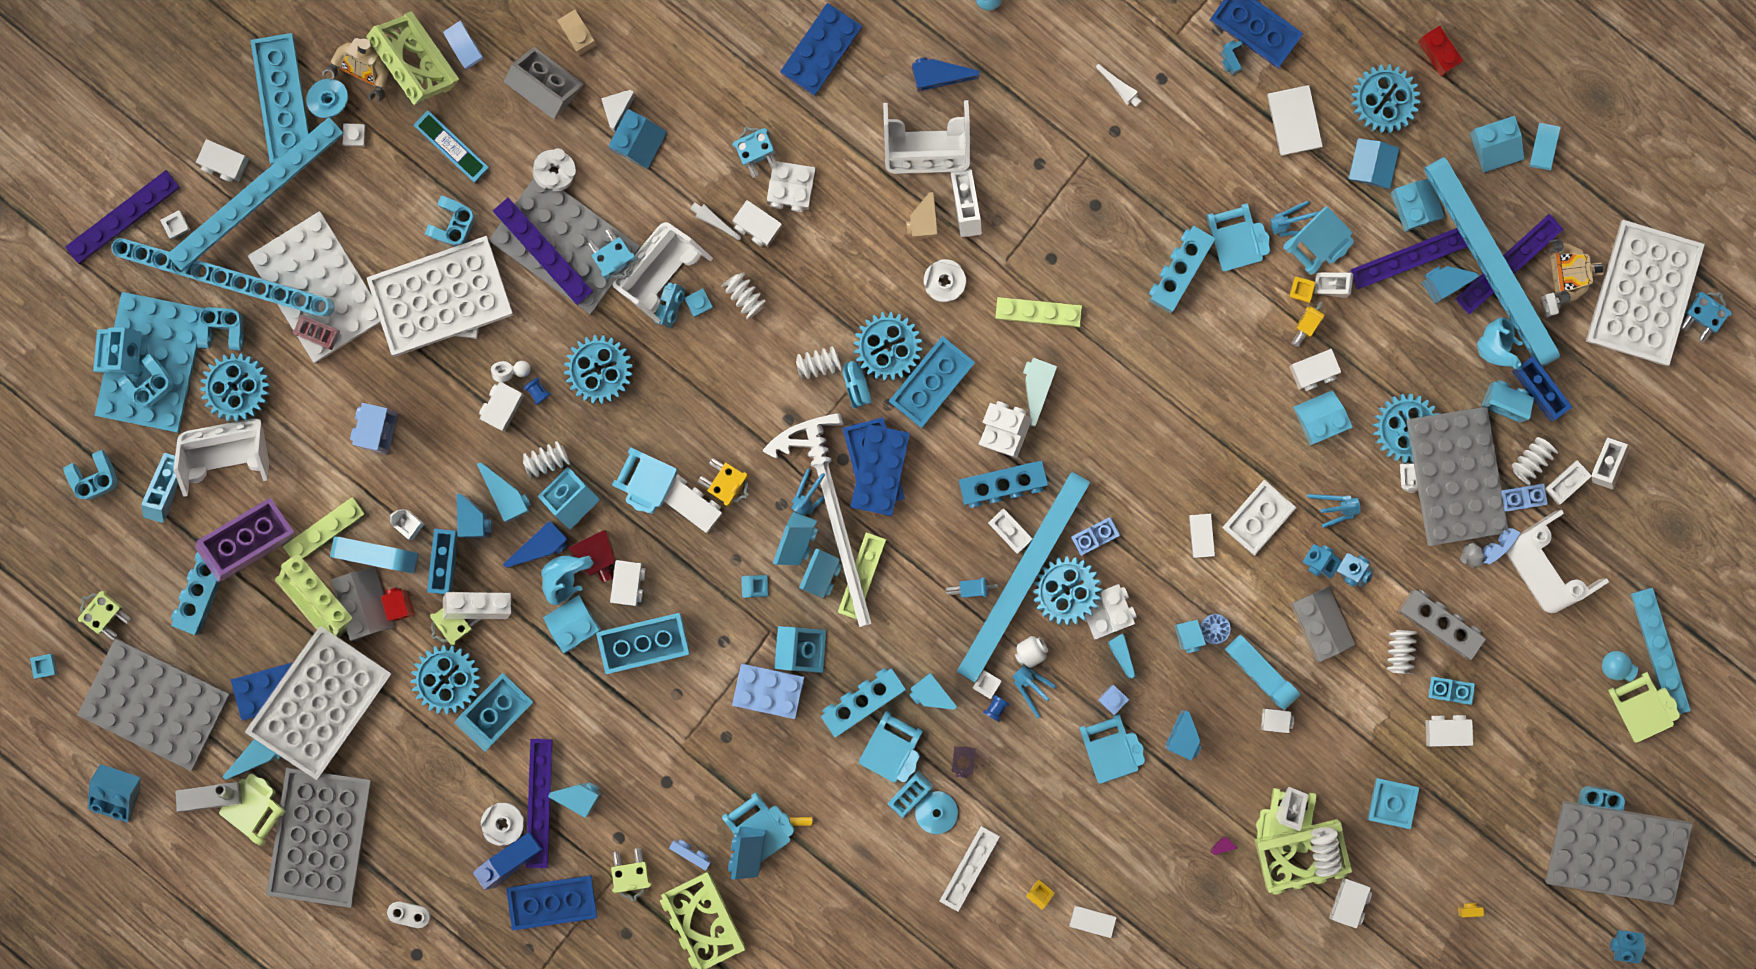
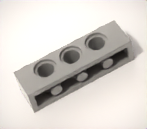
(1411, 609)

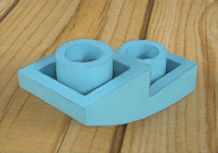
(1544, 146)
(1451, 690)

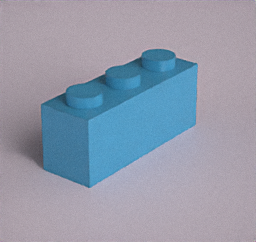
(443, 561)

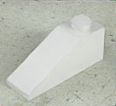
(966, 203)

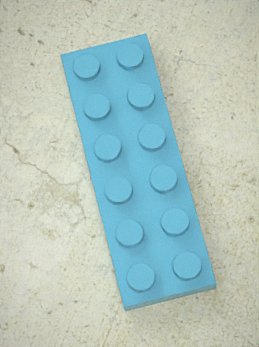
(280, 93)

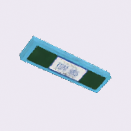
(451, 146)

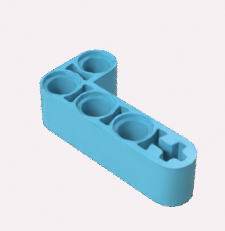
(374, 555)
(1262, 672)

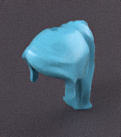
(1497, 343)
(559, 577)

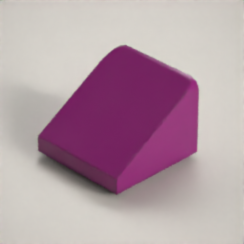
(1222, 846)

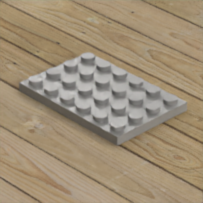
(568, 229)
(1457, 476)
(153, 704)
(319, 838)
(1618, 852)

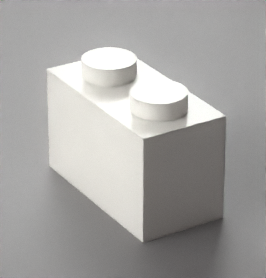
(222, 161)
(757, 224)
(1315, 369)
(501, 406)
(1610, 463)
(627, 583)
(1449, 732)
(1350, 903)

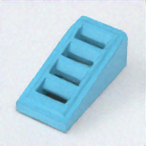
(1120, 650)
(923, 781)

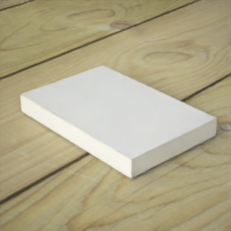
(1294, 120)
(1259, 517)

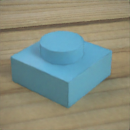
(698, 302)
(43, 666)

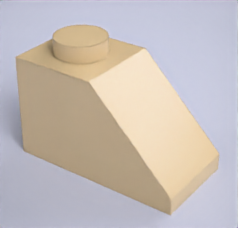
(577, 32)
(923, 219)

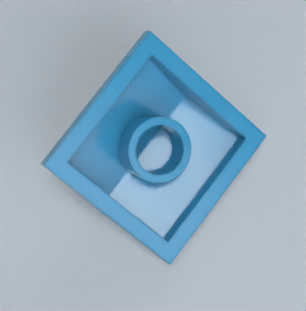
(1373, 163)

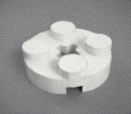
(558, 159)
(950, 291)
(491, 828)

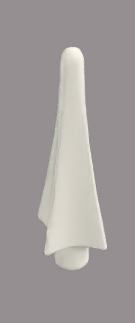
(1126, 92)
(706, 215)

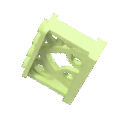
(417, 41)
(312, 596)
(1276, 843)
(707, 892)

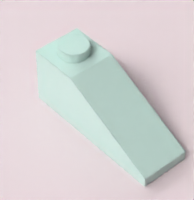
(1037, 385)

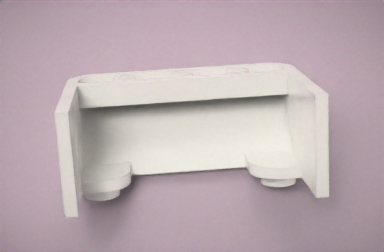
(927, 149)
(655, 265)
(220, 447)
(1539, 573)

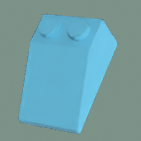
(493, 712)

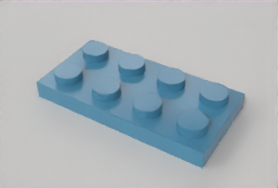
(931, 382)

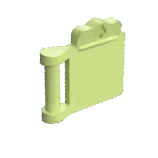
(1646, 712)
(256, 801)
(1269, 825)

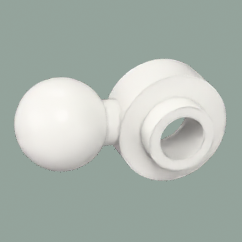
(503, 371)

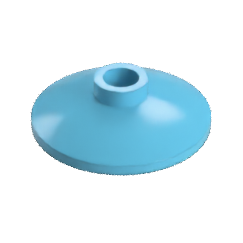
(324, 91)
(933, 801)

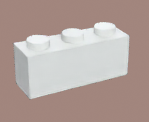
(692, 505)
(476, 605)

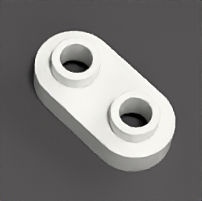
(408, 914)

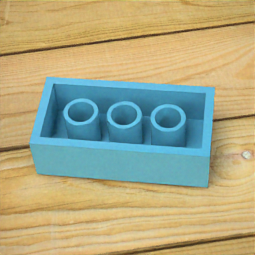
(643, 643)

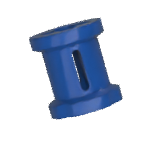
(537, 391)
(996, 708)

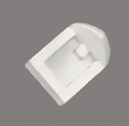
(1408, 477)
(406, 523)

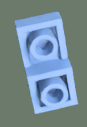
(463, 45)
(1524, 497)
(1095, 536)
(1494, 551)

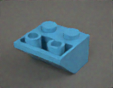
(113, 793)
(748, 853)

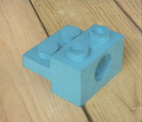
(117, 351)

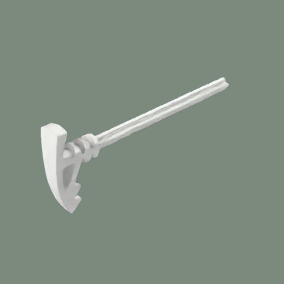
(821, 463)

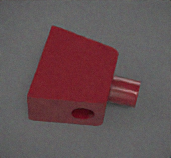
(601, 553)

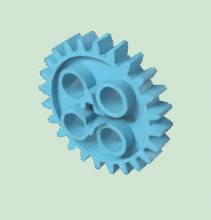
(1370, 88)
(879, 329)
(592, 350)
(248, 400)
(1390, 436)
(1077, 607)
(459, 692)

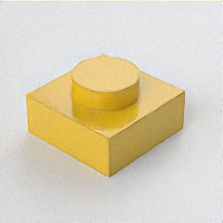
(1302, 289)
(1040, 894)
(1470, 910)

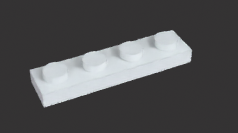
(969, 868)

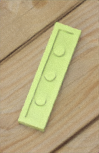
(1038, 312)
(325, 529)
(866, 566)

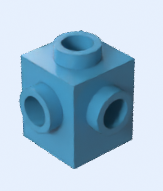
(1322, 561)
(1355, 570)
(1628, 946)

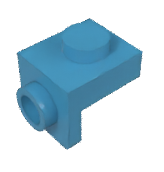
(1230, 61)

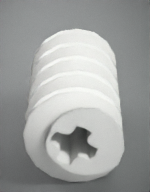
(744, 294)
(817, 363)
(1533, 459)
(545, 460)
(1401, 651)
(1326, 851)

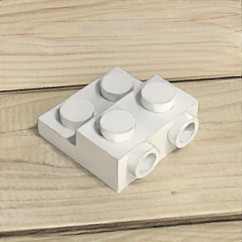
(791, 186)
(1005, 429)
(1112, 612)

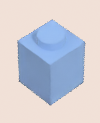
(1113, 699)

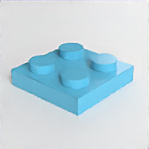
(1393, 803)

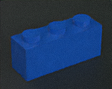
(1542, 388)

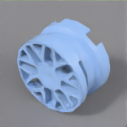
(1215, 629)

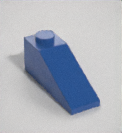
(936, 74)
(542, 544)
(507, 861)

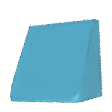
(754, 586)

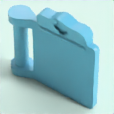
(1325, 237)
(1238, 243)
(649, 482)
(891, 754)
(1112, 754)
(772, 820)

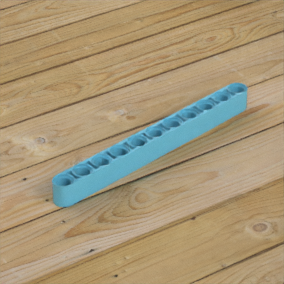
(1491, 262)
(232, 278)
(1023, 577)

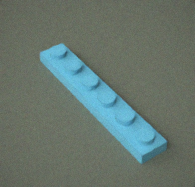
(1659, 646)

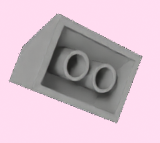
(543, 82)
(361, 597)
(1322, 624)

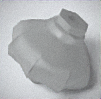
(1472, 555)

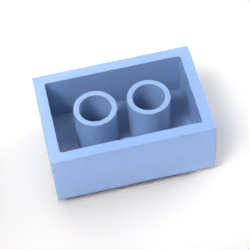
(374, 428)
(768, 691)

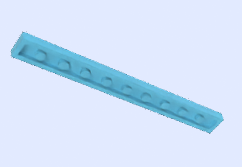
(255, 194)

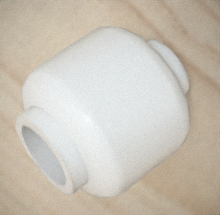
(1031, 651)

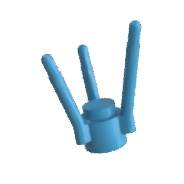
(1281, 224)
(802, 504)
(1349, 507)
(1025, 677)

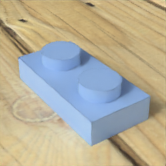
(699, 858)

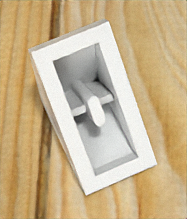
(616, 107)
(1333, 284)
(1292, 808)

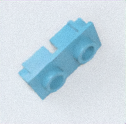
(673, 296)

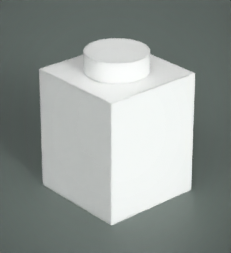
(1277, 720)

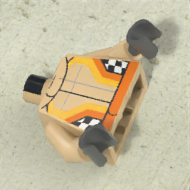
(361, 62)
(1571, 271)

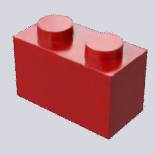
(1440, 51)
(397, 604)

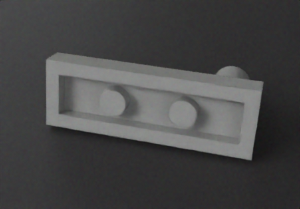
(208, 797)

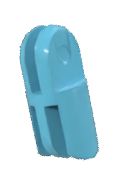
(856, 384)

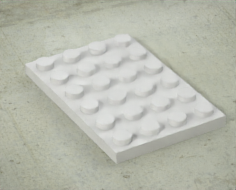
(316, 263)
(1645, 293)
(439, 296)
(318, 702)

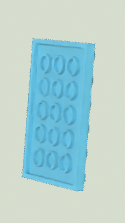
(171, 337)

